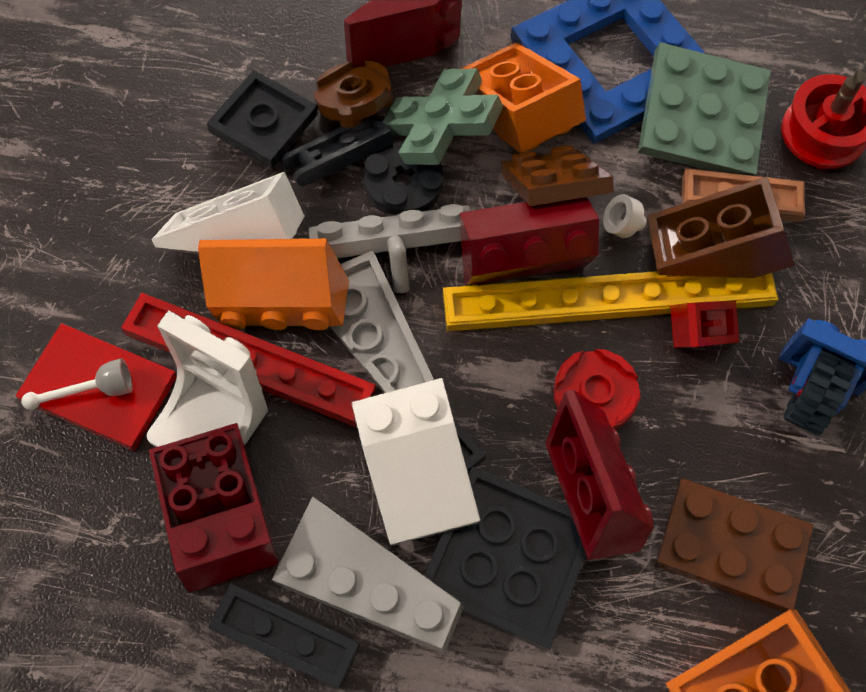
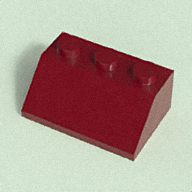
(527, 240)
(597, 480)

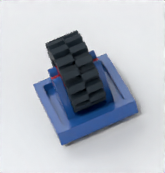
(826, 373)

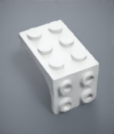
(212, 385)

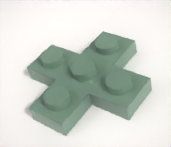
(446, 113)

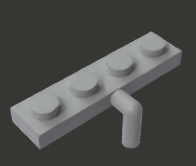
(394, 235)

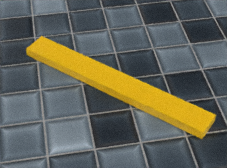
(594, 298)

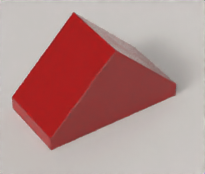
(704, 323)

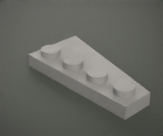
(378, 330)
(360, 577)

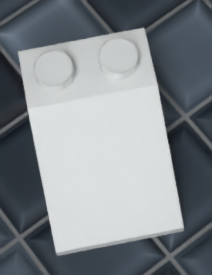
(252, 212)
(415, 462)

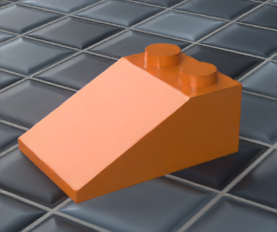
(535, 96)
(770, 659)

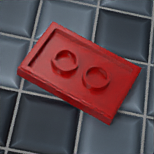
(75, 359)

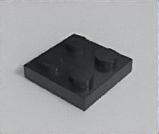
(262, 119)

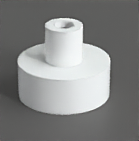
(624, 216)

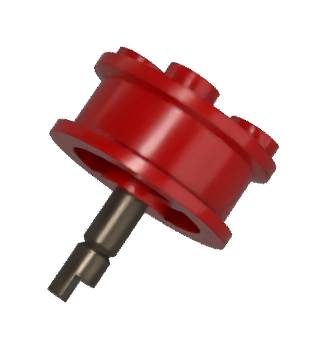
(827, 121)

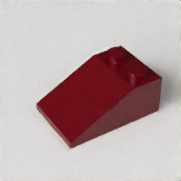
(400, 30)

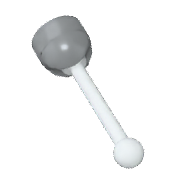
(111, 378)

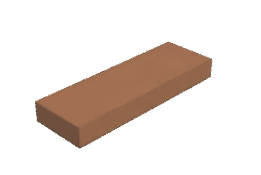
(787, 193)

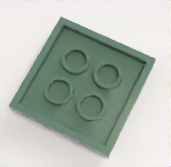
(704, 111)

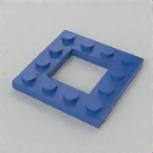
(574, 19)

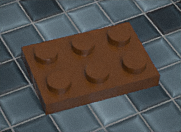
(555, 176)
(734, 545)

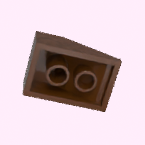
(722, 235)

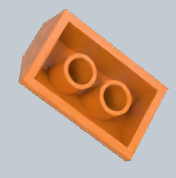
(273, 283)

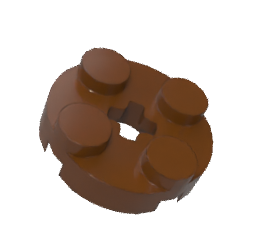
(353, 93)

